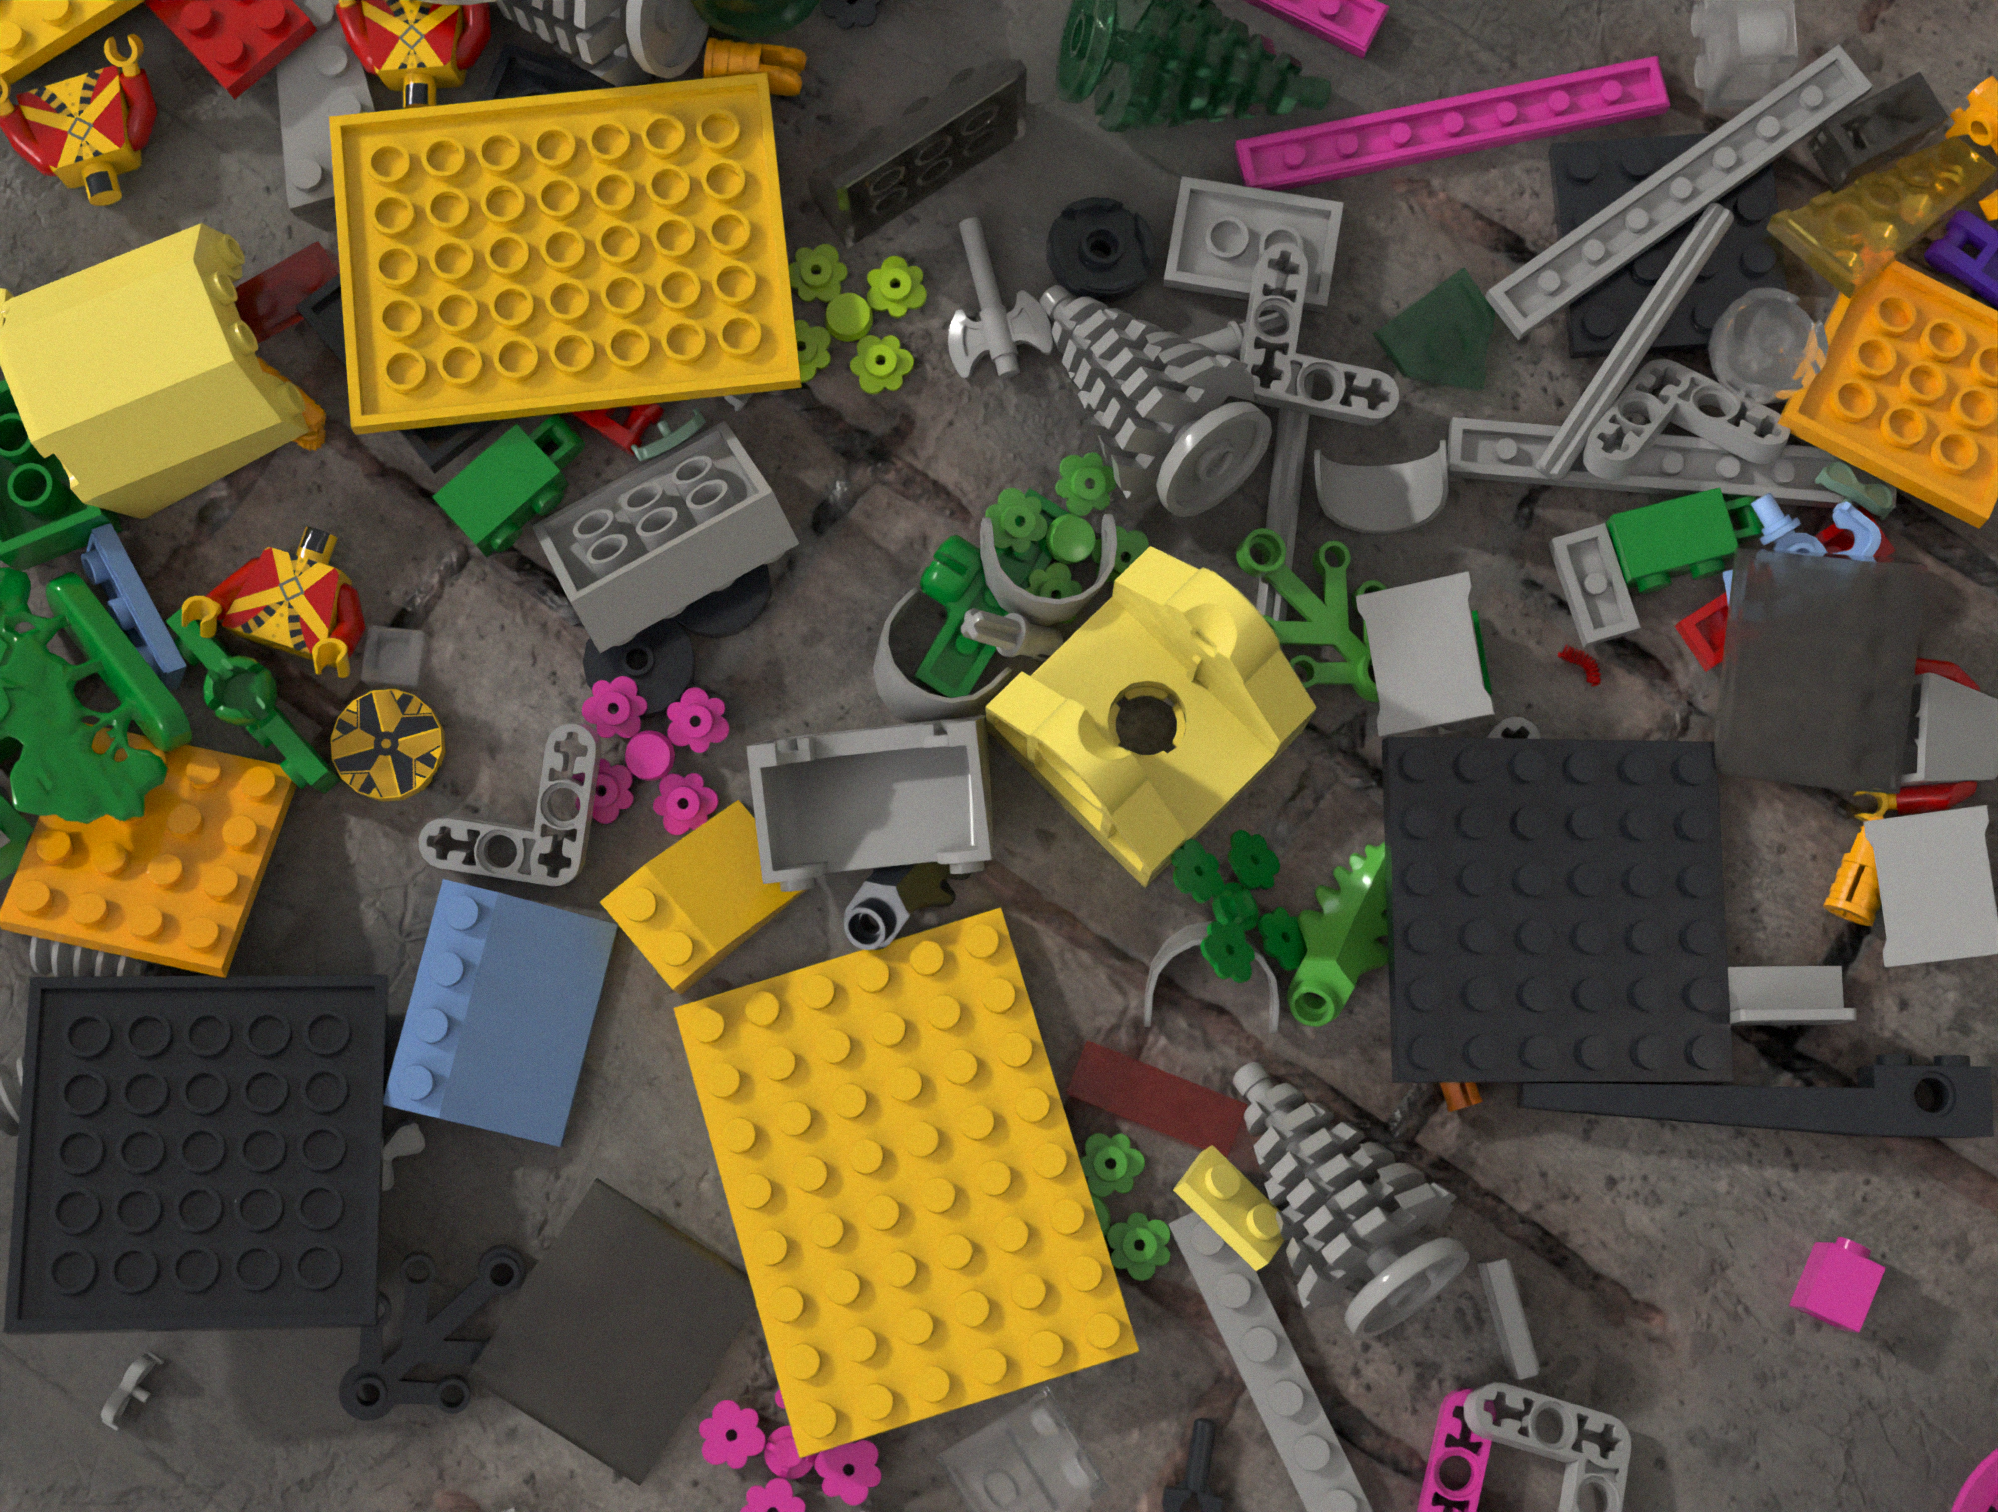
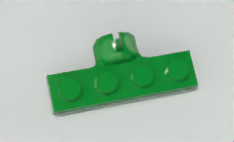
(960, 585)
(245, 695)

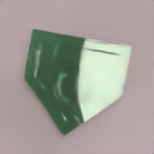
(1442, 335)

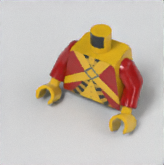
(415, 43)
(85, 125)
(288, 604)

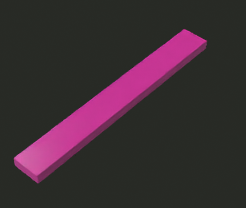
(1453, 126)

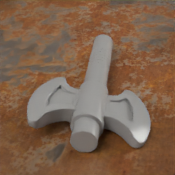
(997, 330)

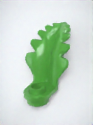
(1341, 938)

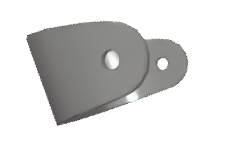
(1383, 497)
(1036, 608)
(912, 702)
(1191, 936)

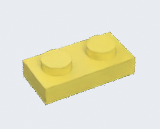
(1231, 1207)

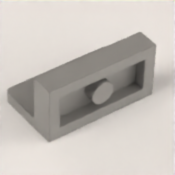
(1787, 996)

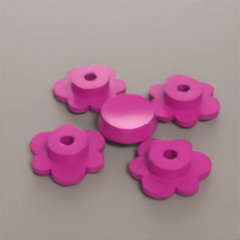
(651, 753)
(784, 1460)

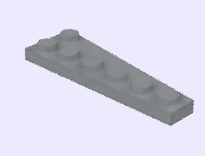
(316, 83)

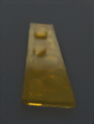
(1880, 217)

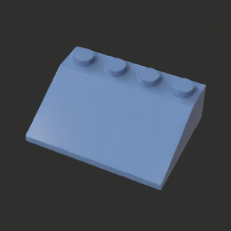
(501, 1013)

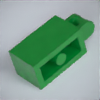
(510, 484)
(1680, 538)

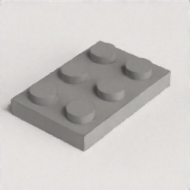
(1229, 226)

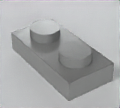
(1594, 585)

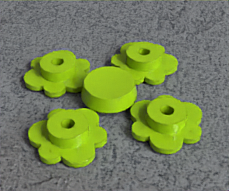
(851, 317)

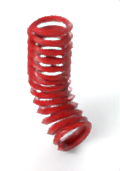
(1587, 666)

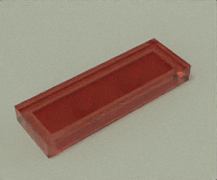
(1156, 1099)

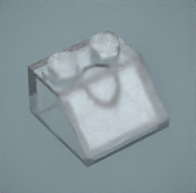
(1024, 1462)

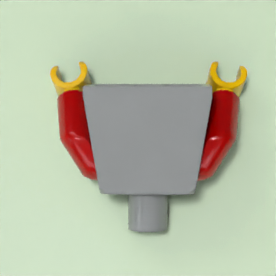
(1947, 742)

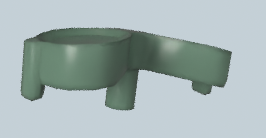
(671, 439)
(1842, 480)

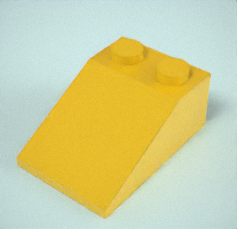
(698, 899)

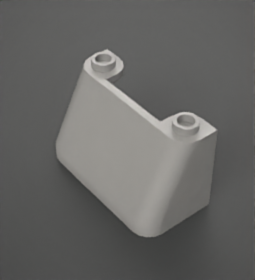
(872, 800)

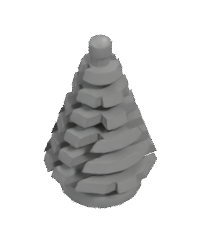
(616, 37)
(1159, 404)
(1347, 1211)

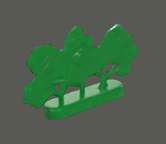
(39, 707)

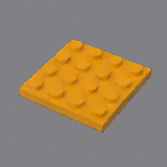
(1910, 391)
(163, 882)

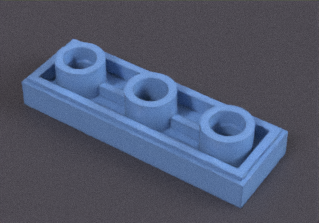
(131, 605)

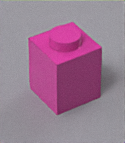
(1838, 1284)

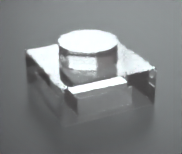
(394, 657)

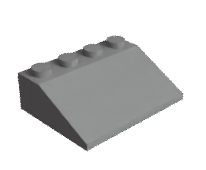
(664, 536)

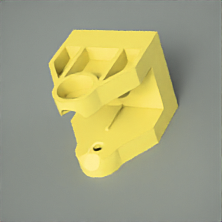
(1159, 637)

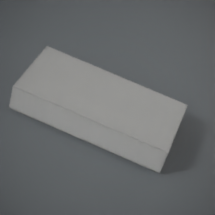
(1509, 1318)

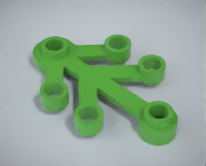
(1326, 621)

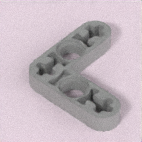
(1292, 368)
(1679, 404)
(530, 842)
(1582, 1458)

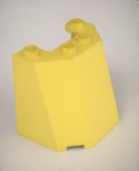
(146, 374)

